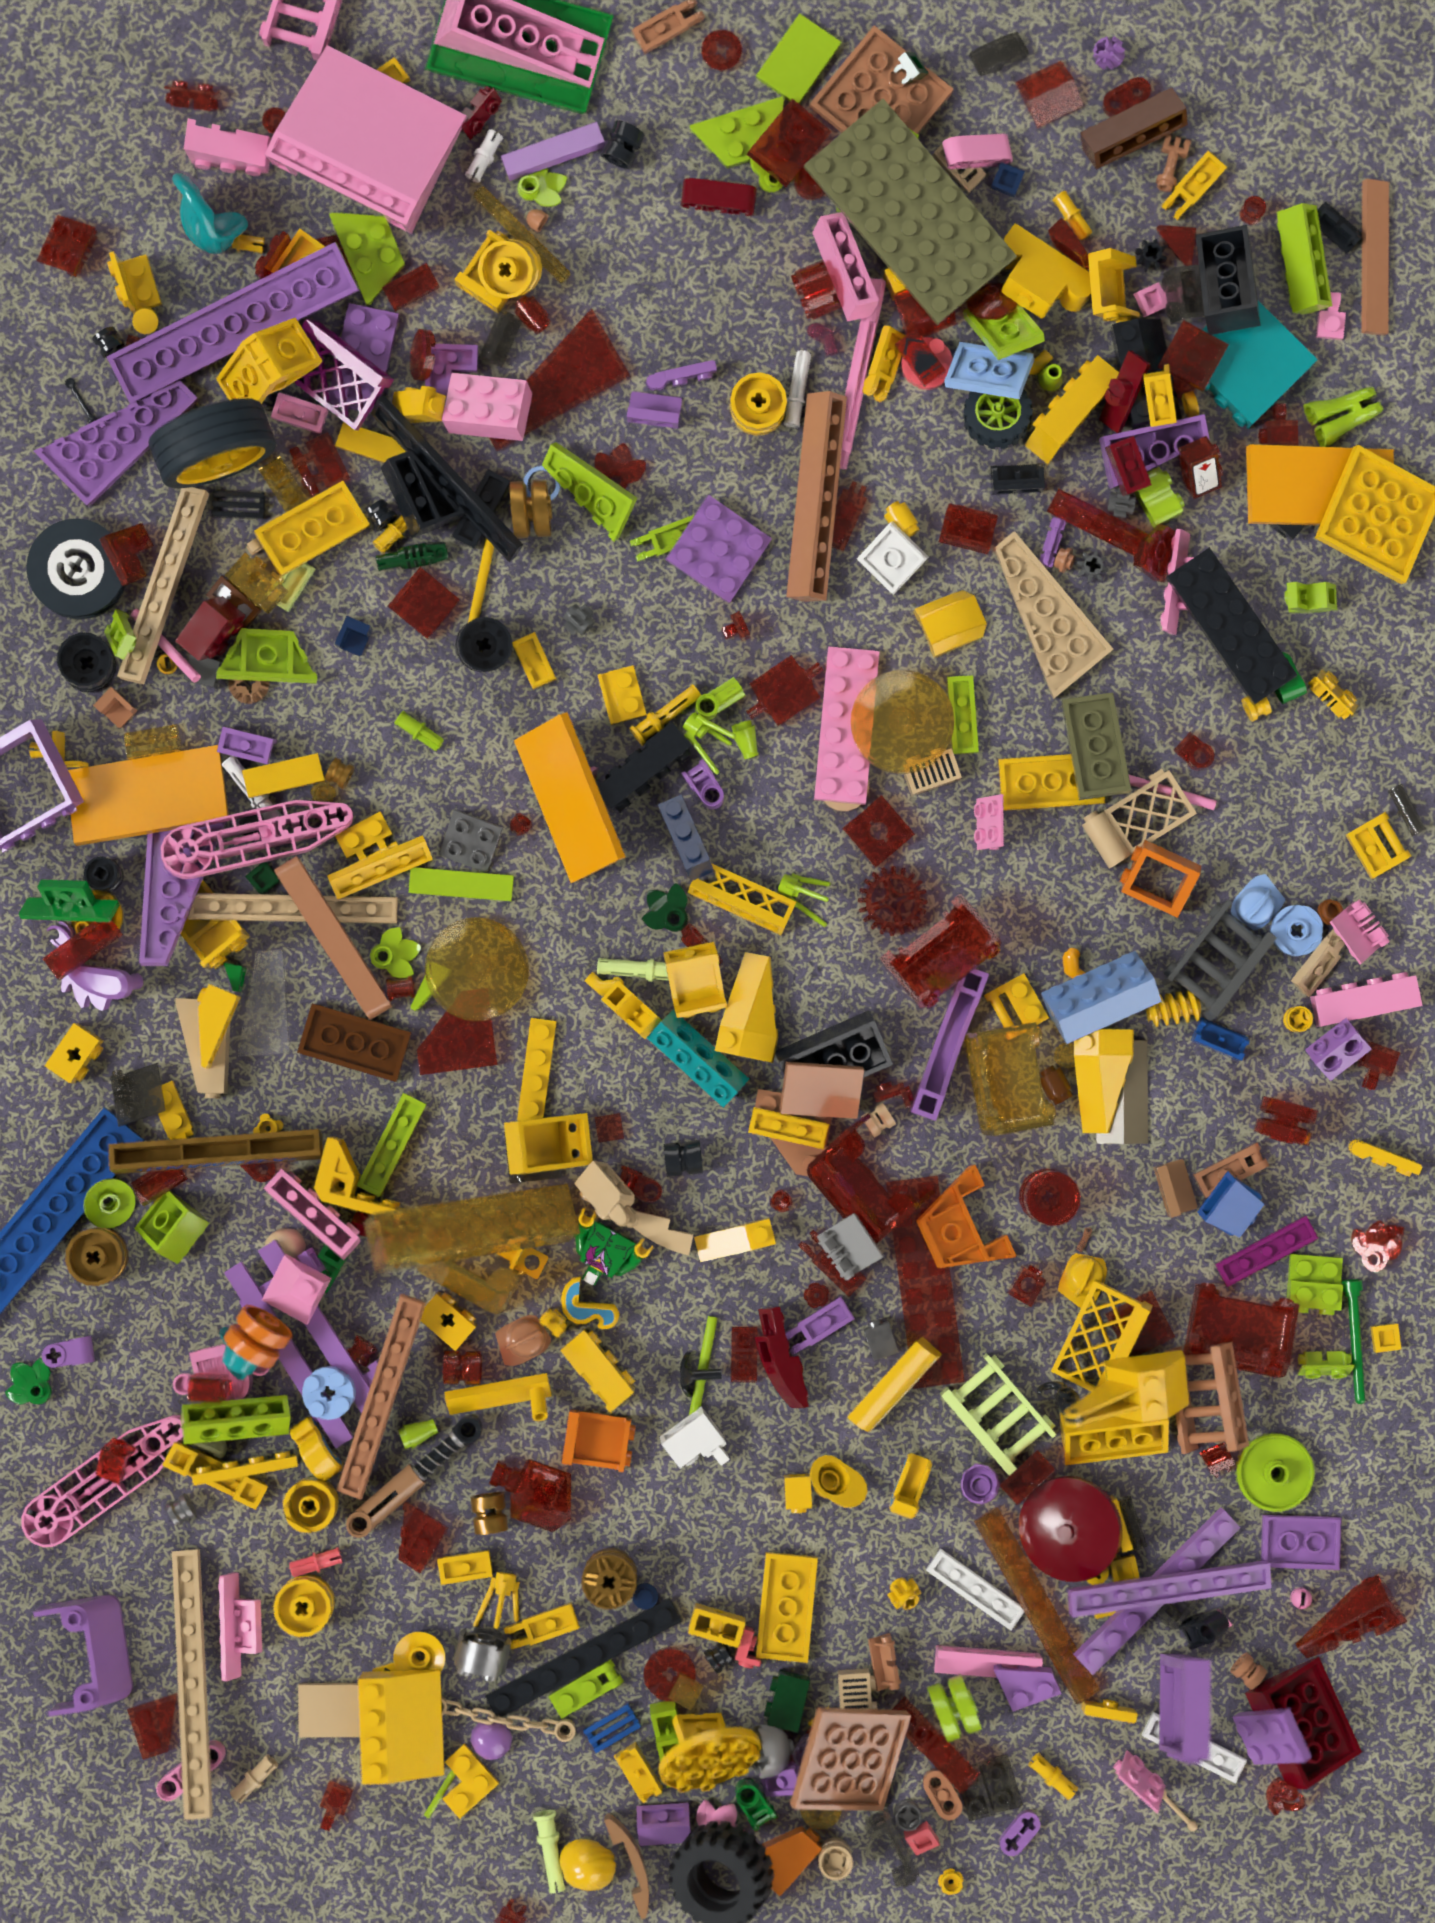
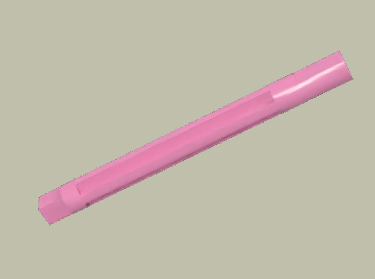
(859, 372)

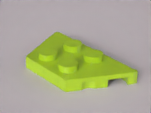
(735, 133)
(369, 251)
(266, 657)

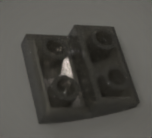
(993, 1790)

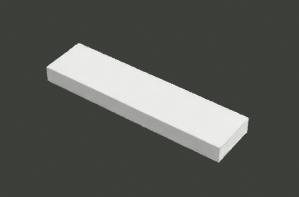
(975, 1589)
(1221, 1759)

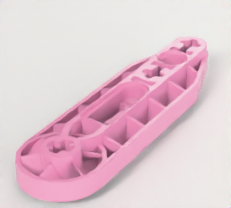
(270, 831)
(64, 1522)

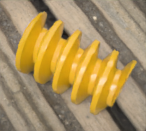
(1175, 1008)

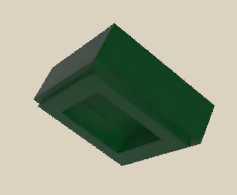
(263, 878)

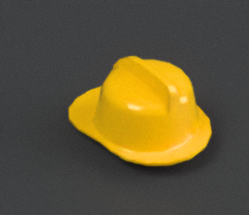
(1079, 1277)
(837, 1482)

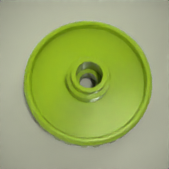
(1294, 1475)

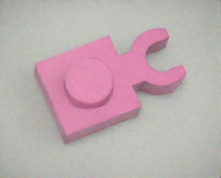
(1151, 299)

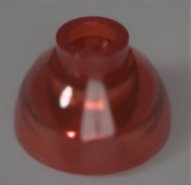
(806, 186)

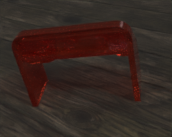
(855, 1190)

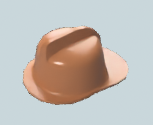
(522, 1340)

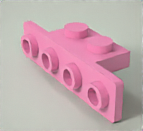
(1173, 604)
(238, 1626)

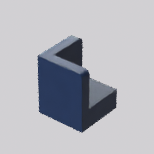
(353, 636)

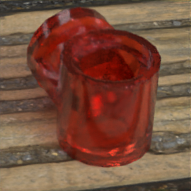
(1187, 748)

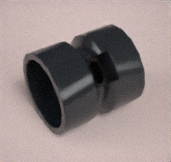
(623, 142)
(103, 874)
(683, 1158)

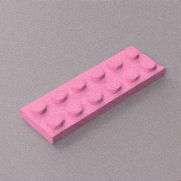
(840, 765)

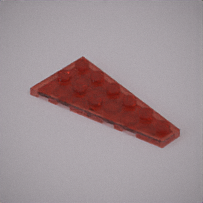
(571, 374)

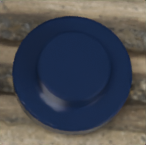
(645, 1596)

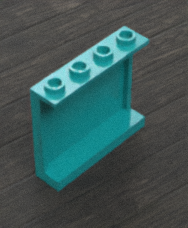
(1257, 368)

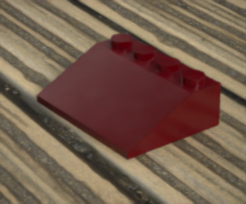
(1318, 1717)

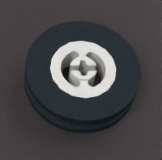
(52, 552)

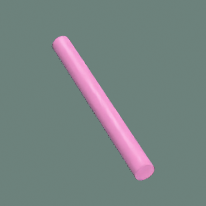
(175, 656)
(1166, 790)

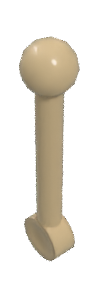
(1192, 1825)

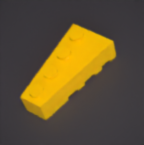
(1071, 409)

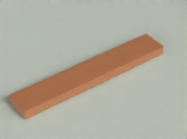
(1375, 257)

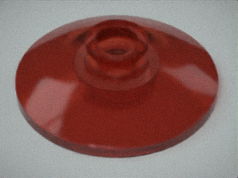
(990, 302)

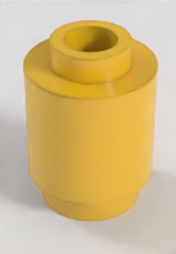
(902, 517)

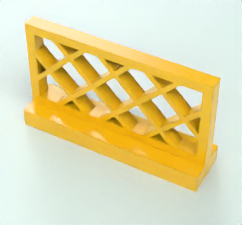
(1124, 1342)

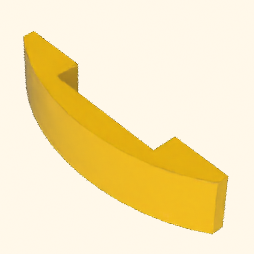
(186, 1459)

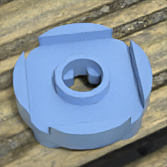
(1311, 930)
(336, 1380)

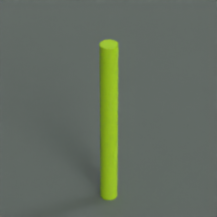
(703, 1362)

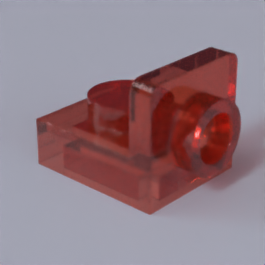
(114, 1460)

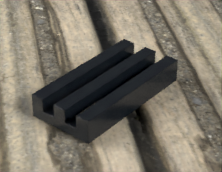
(238, 515)

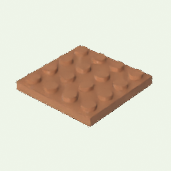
(870, 77)
(850, 1759)

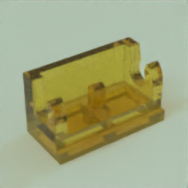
(152, 742)

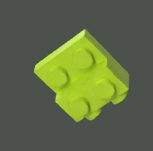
(1315, 1283)

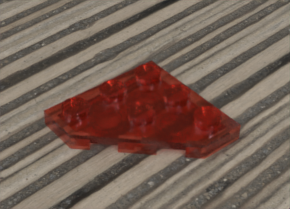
(457, 1046)

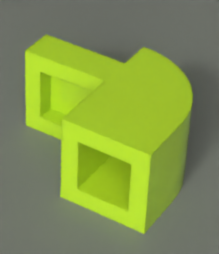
(1311, 597)

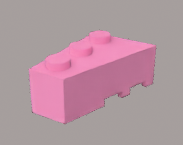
(226, 149)

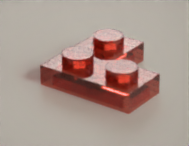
(122, 550)

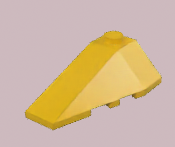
(1100, 1074)

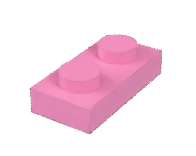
(299, 413)

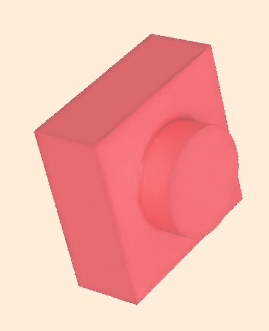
(922, 1838)

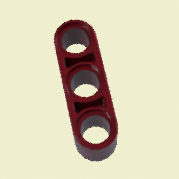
(718, 195)

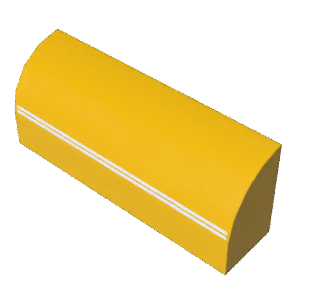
(894, 1385)

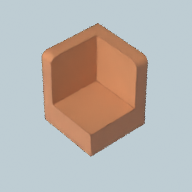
(115, 707)

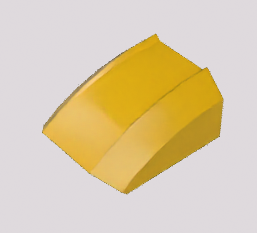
(951, 622)

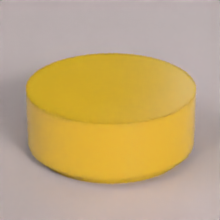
(145, 320)
(1190, 404)

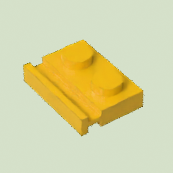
(622, 695)

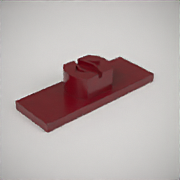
(1123, 391)

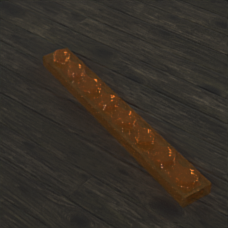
(1036, 1604)

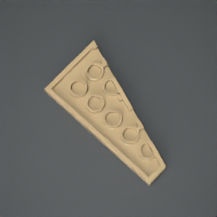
(1055, 625)

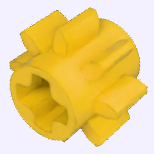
(904, 1593)

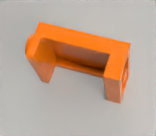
(598, 1440)

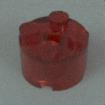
(817, 290)

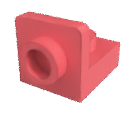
(747, 1644)

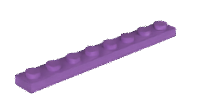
(1169, 1588)
(1126, 1623)

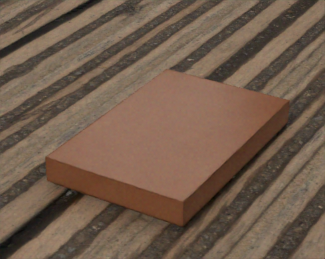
(821, 1090)

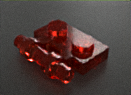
(327, 461)

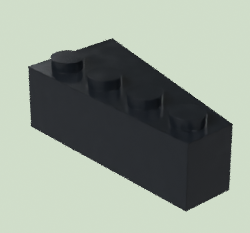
(643, 767)

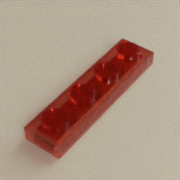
(1096, 522)

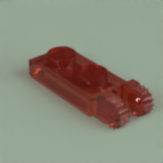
(830, 1270)

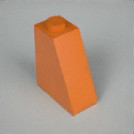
(791, 1855)

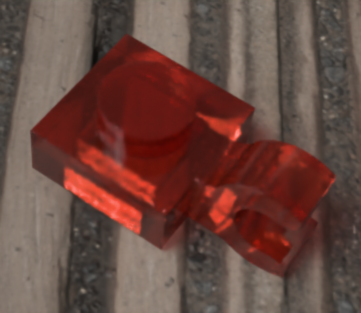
(335, 1801)

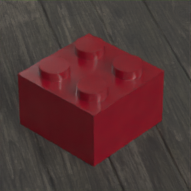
(211, 628)

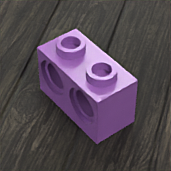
(1338, 1049)

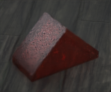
(1180, 241)

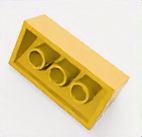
(1113, 1439)

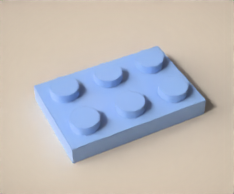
(979, 371)

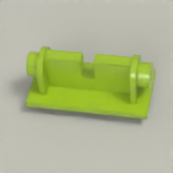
(1314, 1366)

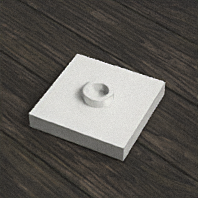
(892, 557)

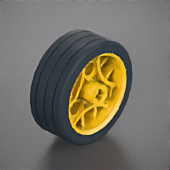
(212, 443)

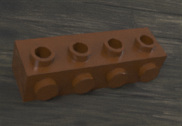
(1134, 128)

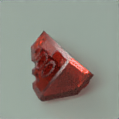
(1360, 1611)

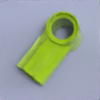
(721, 698)

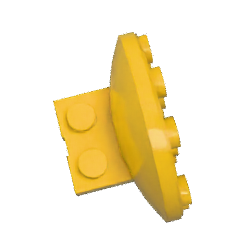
(707, 1752)

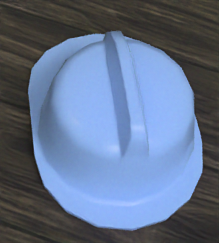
(1257, 902)

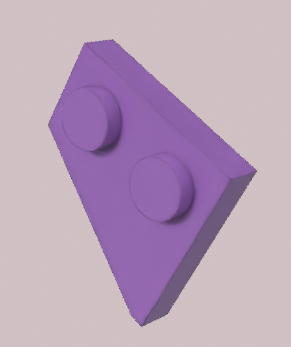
(1027, 1685)

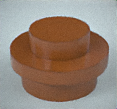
(1329, 910)

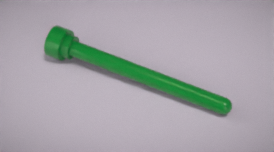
(1352, 1290)

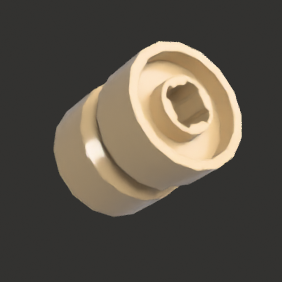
(835, 1859)

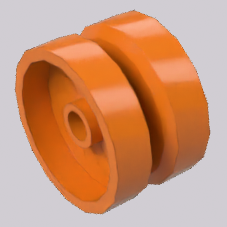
(258, 1336)

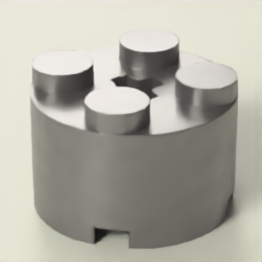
(482, 1653)

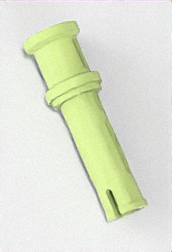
(650, 970)
(548, 1839)

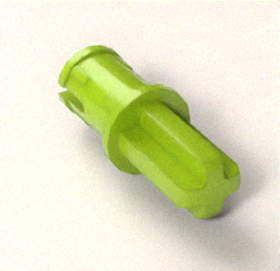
(419, 731)

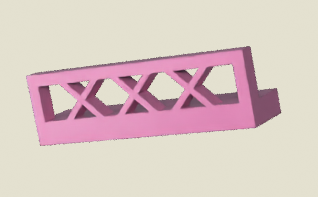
(980, 1661)

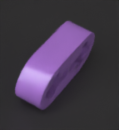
(1014, 1829)

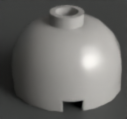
(775, 1751)

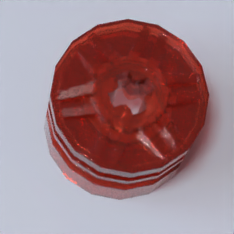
(1061, 1206)

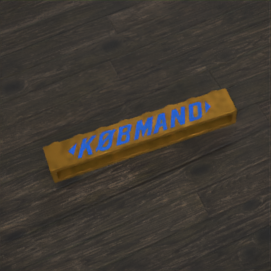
(215, 1151)

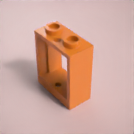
(1191, 869)

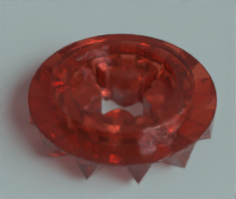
(725, 39)

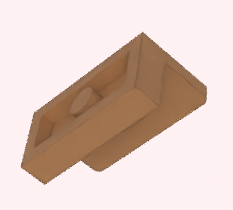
(1175, 1188)

